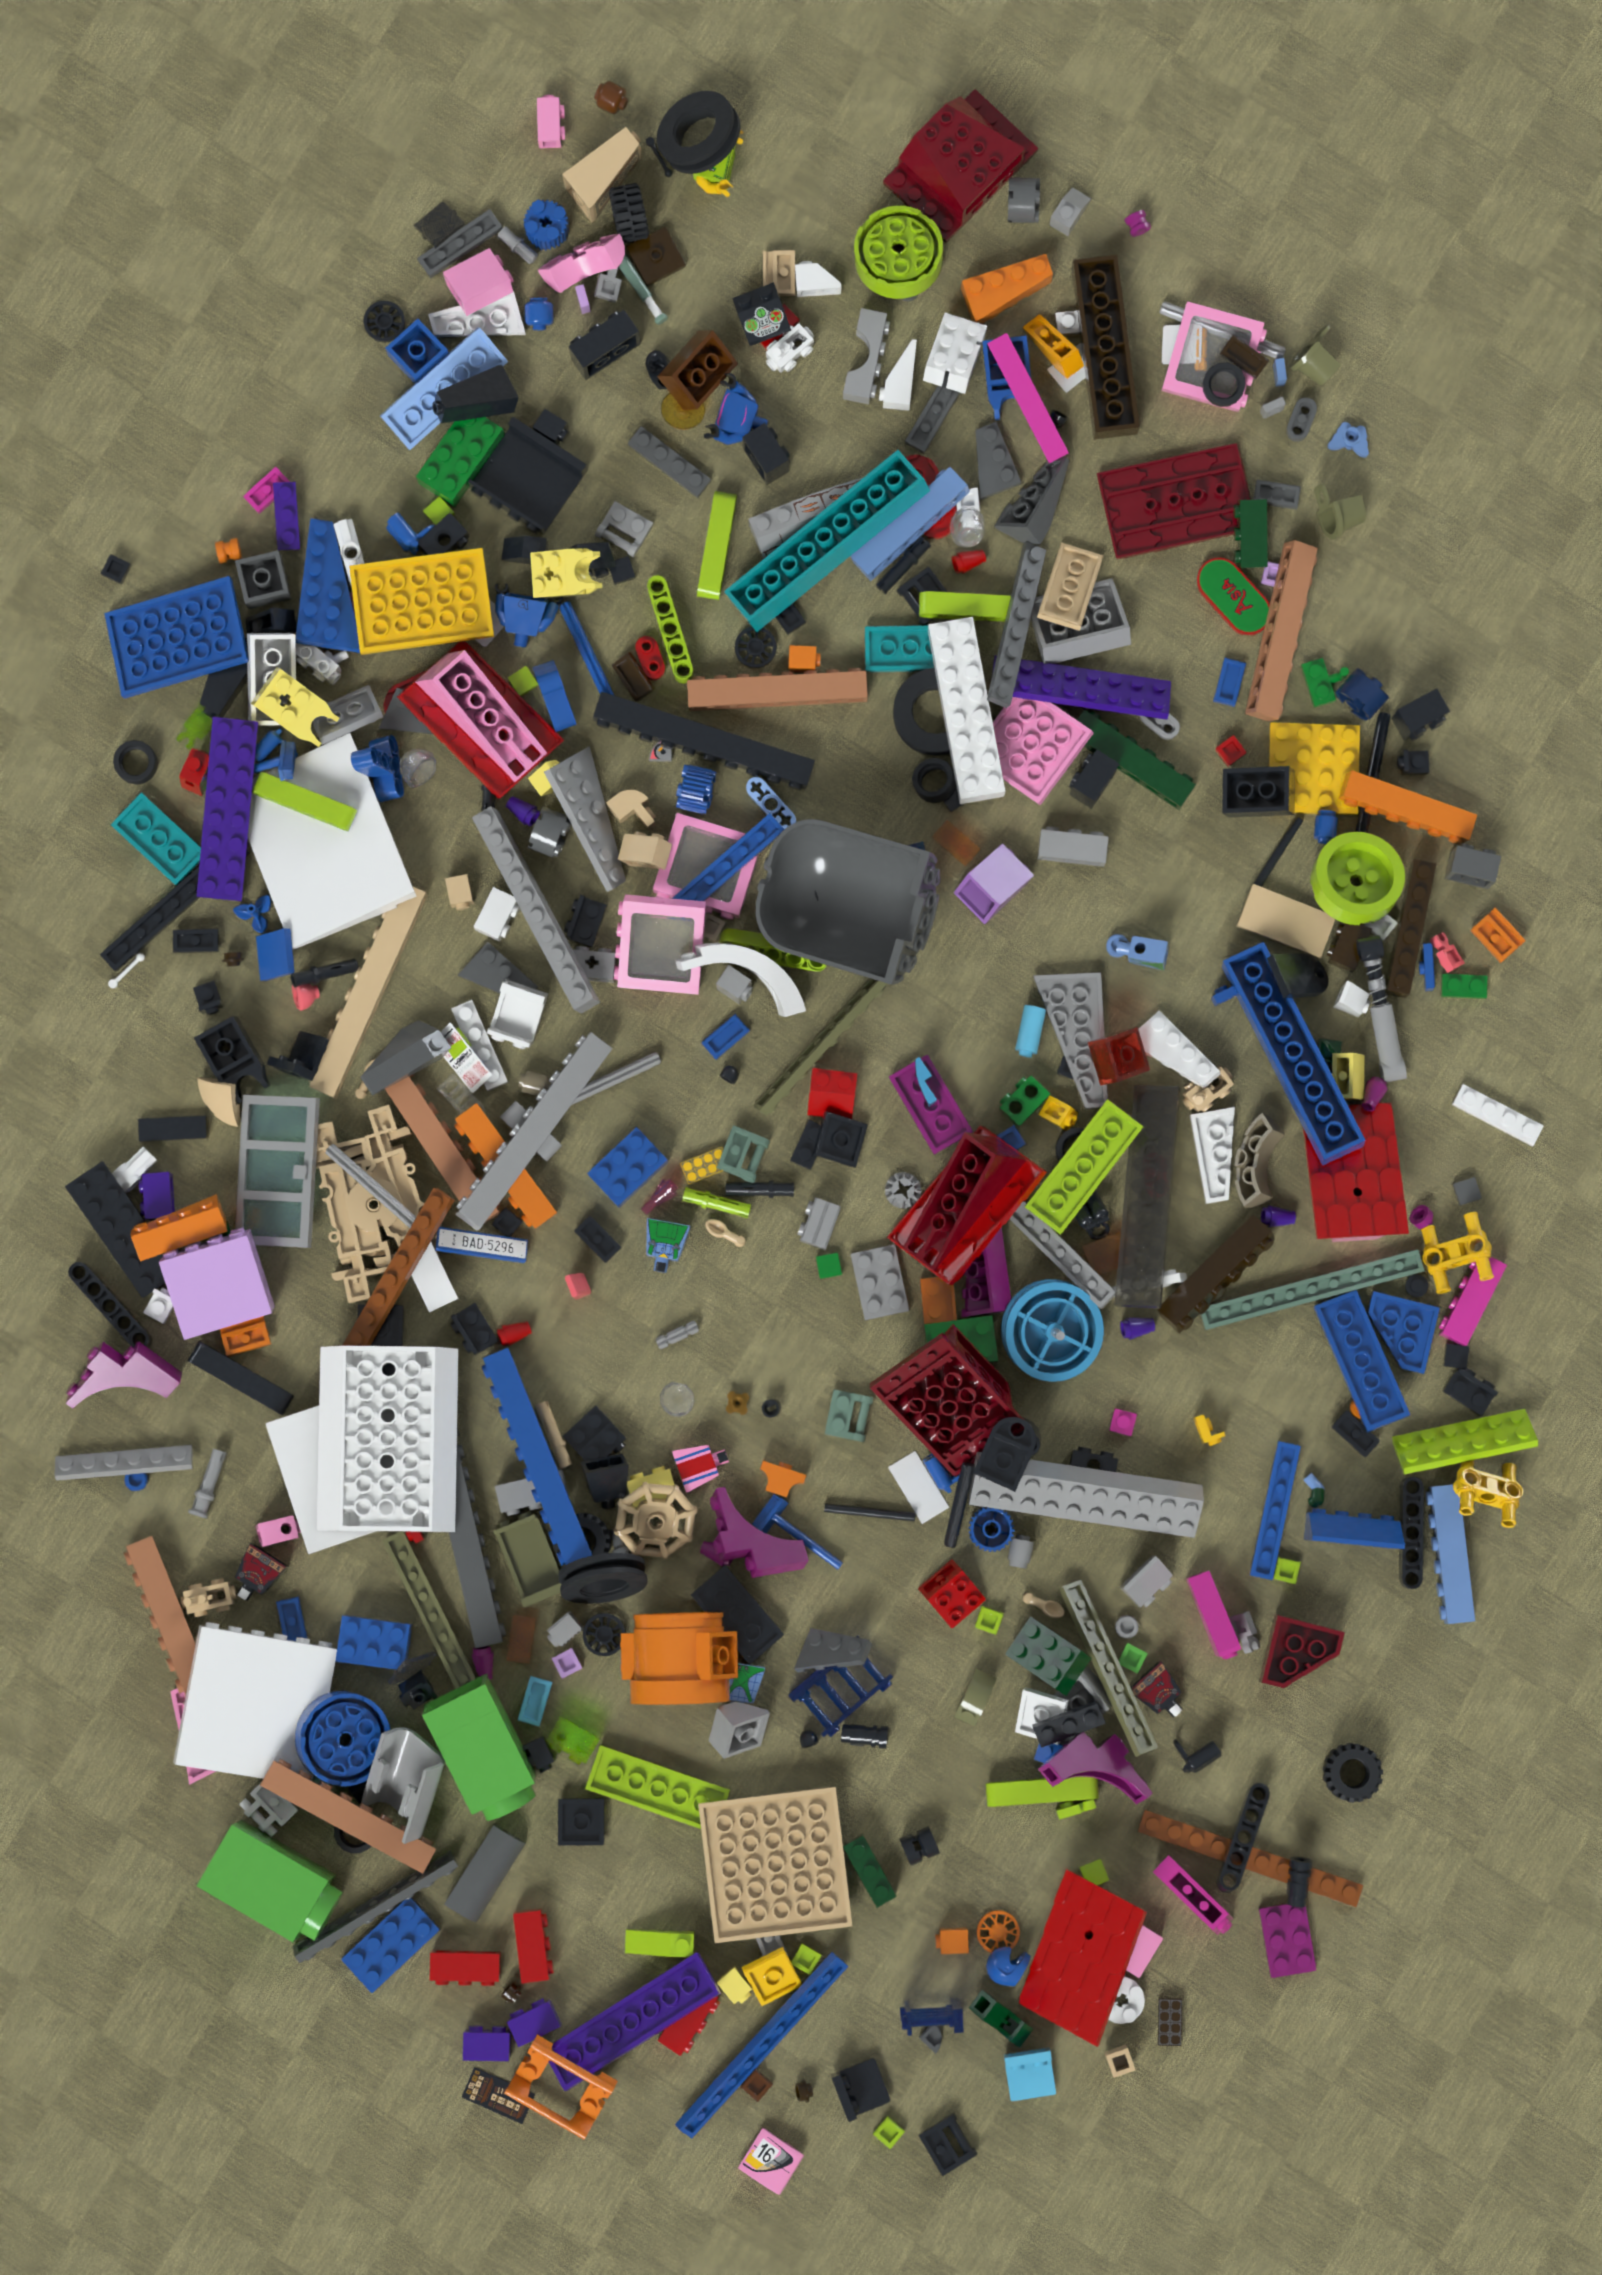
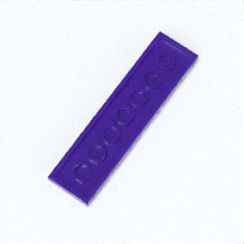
(1092, 689)
(227, 808)
(635, 2019)

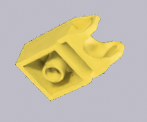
(563, 572)
(300, 709)

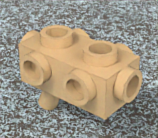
(1200, 1098)
(200, 1599)

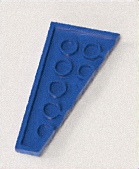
(325, 602)

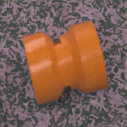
(228, 550)

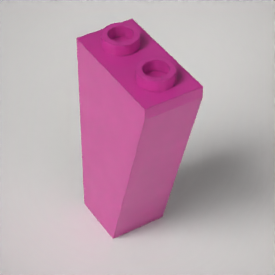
(1213, 1615)
(1194, 1896)

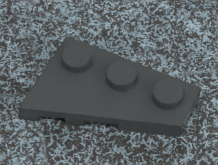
(401, 718)
(491, 968)
(831, 1649)

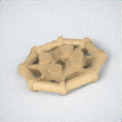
(648, 1510)

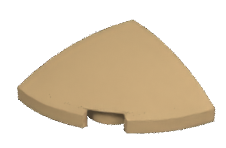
(220, 1099)

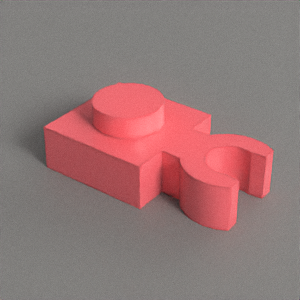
(1448, 954)

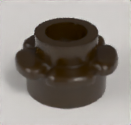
(233, 959)
(511, 1993)
(803, 2091)

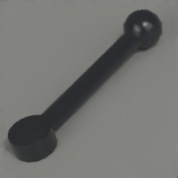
(650, 143)

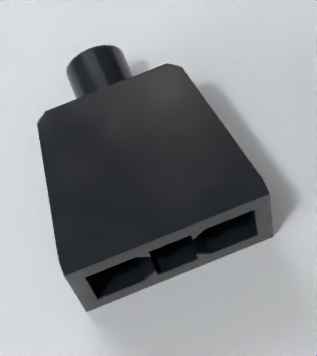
(606, 1479)

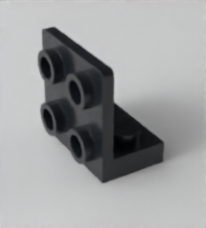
(303, 1058)
(860, 2088)

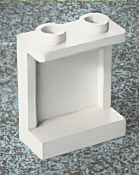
(517, 1014)

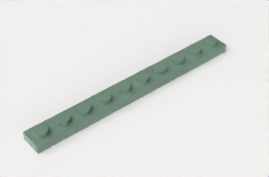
(1312, 1289)

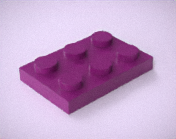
(1287, 1940)

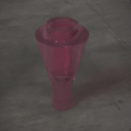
(665, 1191)

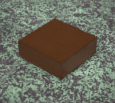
(756, 2085)

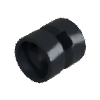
(927, 1842)

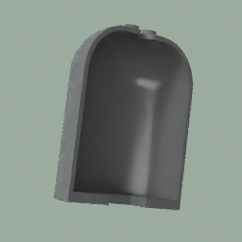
(871, 899)

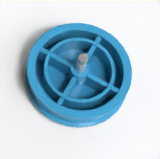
(1052, 1330)

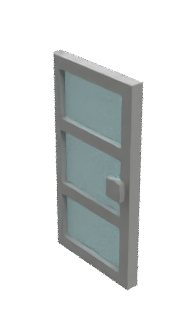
(277, 1169)

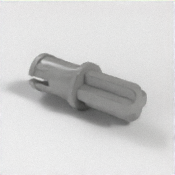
(517, 245)

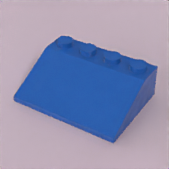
(1353, 1530)

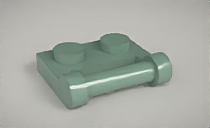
(736, 1150)
(841, 1413)

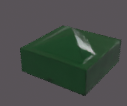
(1328, 1047)

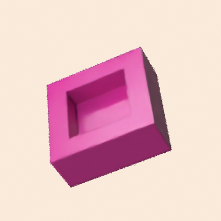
(1122, 1422)

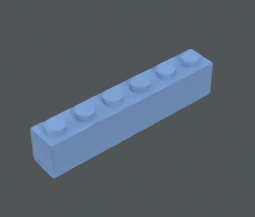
(911, 525)
(1451, 1555)

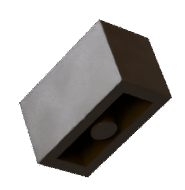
(1344, 951)

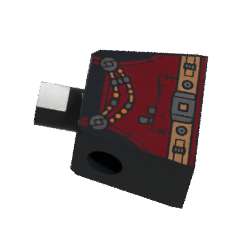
(258, 1571)
(1158, 1690)

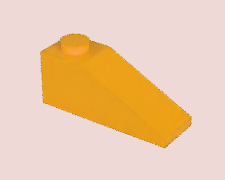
(1054, 346)

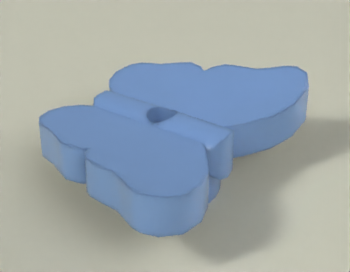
(1342, 439)

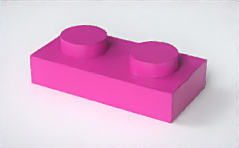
(262, 493)

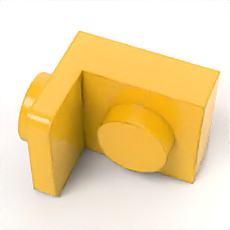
(1059, 1113)
(1204, 1427)

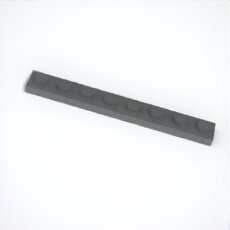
(1016, 625)
(375, 1906)

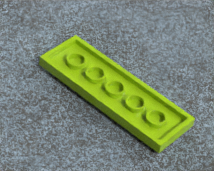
(1083, 1167)
(1464, 1441)
(651, 1786)

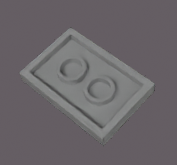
(354, 712)
(879, 1282)

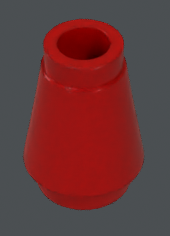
(967, 560)
(513, 1333)

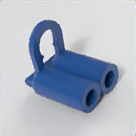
(405, 534)
(267, 745)
(939, 1473)

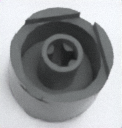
(1023, 200)
(549, 831)

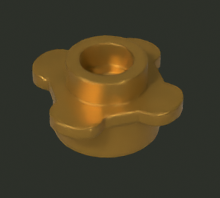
(732, 1407)

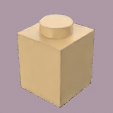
(459, 892)
(1119, 2061)

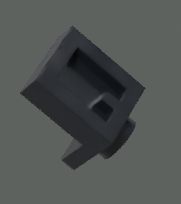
(1413, 762)
(208, 998)

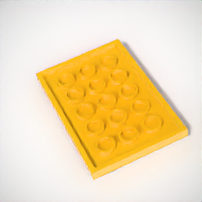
(421, 601)

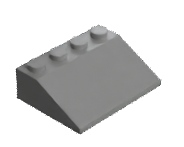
(1101, 630)

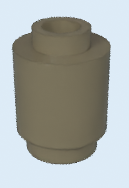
(533, 1082)

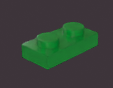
(1464, 986)

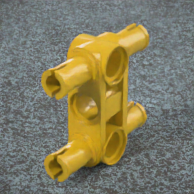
(1457, 1253)
(1489, 1489)

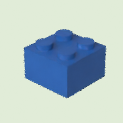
(416, 351)

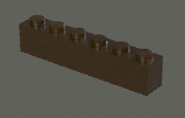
(1410, 928)
(1216, 1274)

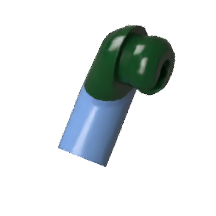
(1318, 1490)

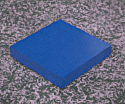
(275, 954)

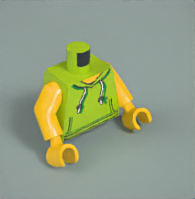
(717, 178)

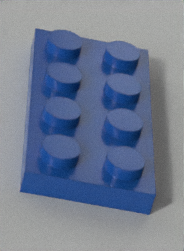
(390, 1944)

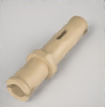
(554, 1437)

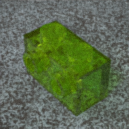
(572, 1740)

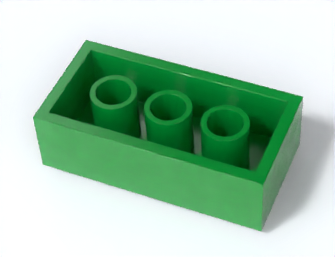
(459, 458)

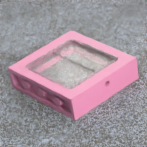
(1198, 348)
(693, 849)
(653, 937)

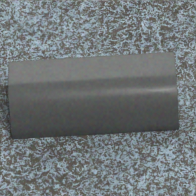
(485, 1873)

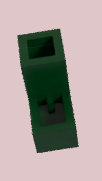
(1001, 2018)

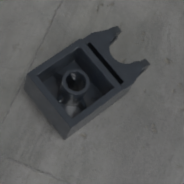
(233, 1064)

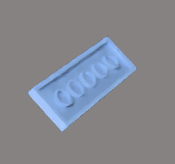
(412, 413)

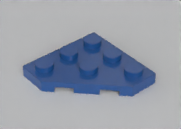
(1405, 1328)

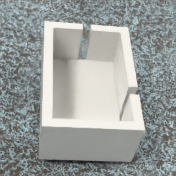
(955, 351)

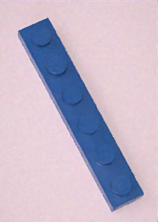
(732, 860)
(1275, 1510)

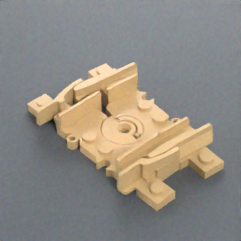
(350, 1202)

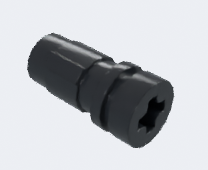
(863, 1735)
(1298, 1883)

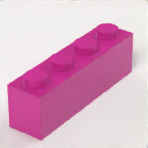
(1470, 1303)

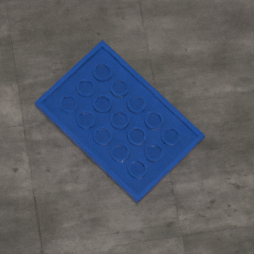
(176, 637)

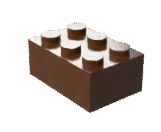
(697, 370)

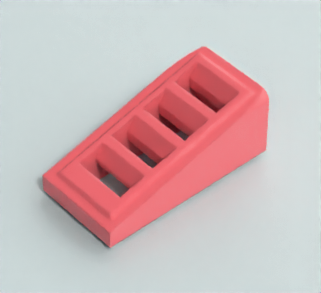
(578, 1285)

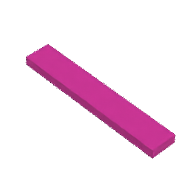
(1028, 398)

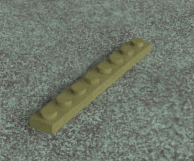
(814, 1051)
(429, 1609)
(1108, 1668)

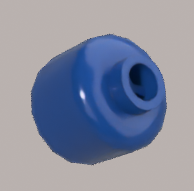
(539, 313)

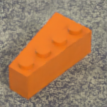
(1004, 287)
(179, 1228)

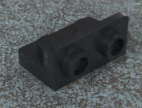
(585, 921)
(474, 1329)
(1470, 1391)

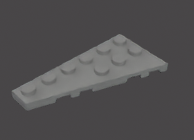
(582, 800)
(1077, 1018)

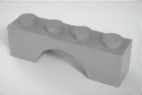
(859, 382)

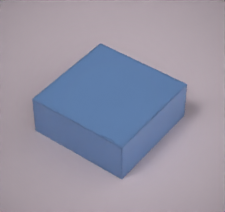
(1279, 372)

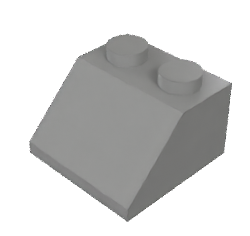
(1147, 1581)
(738, 1728)

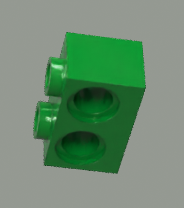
(1027, 1104)

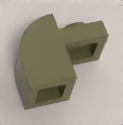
(975, 1697)

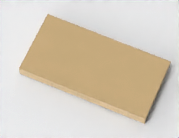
(1070, 586)
(1286, 921)

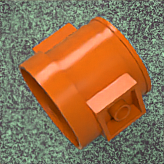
(679, 1658)

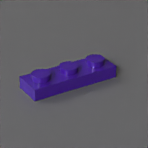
(286, 516)

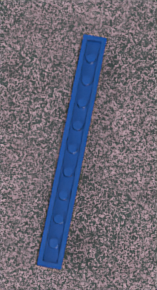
(761, 2045)

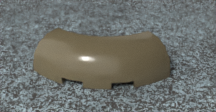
(1253, 1160)

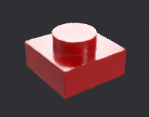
(1230, 751)
(416, 1536)

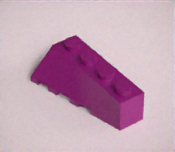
(987, 1281)

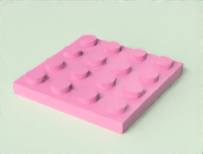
(1037, 745)

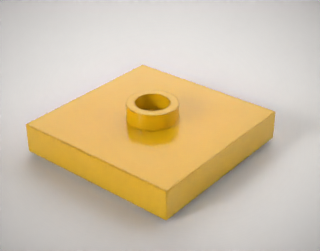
(772, 1976)

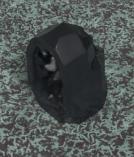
(655, 364)

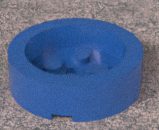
(320, 1731)

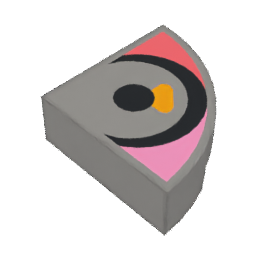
(660, 754)

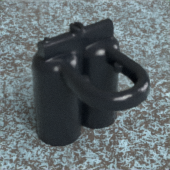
(1092, 1215)
(1200, 1758)

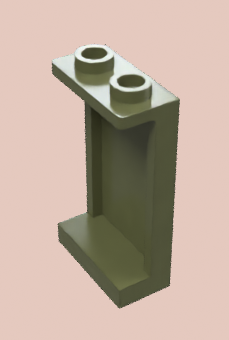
(529, 1558)

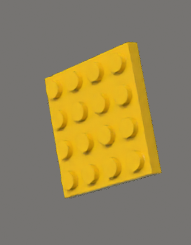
(1320, 760)

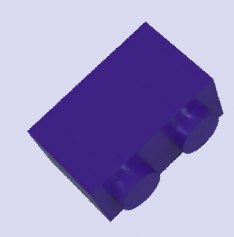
(157, 1195)
(536, 2020)
(486, 2044)

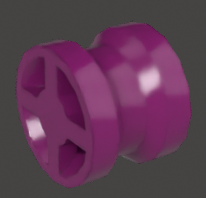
(1137, 223)

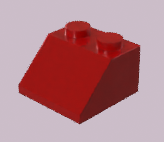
(832, 1093)

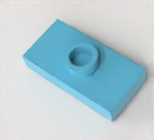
(535, 1701)

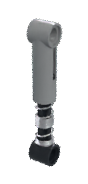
(1391, 1062)

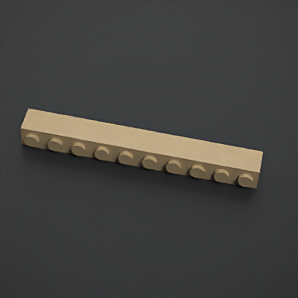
(366, 994)

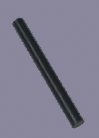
(1281, 847)
(869, 1512)

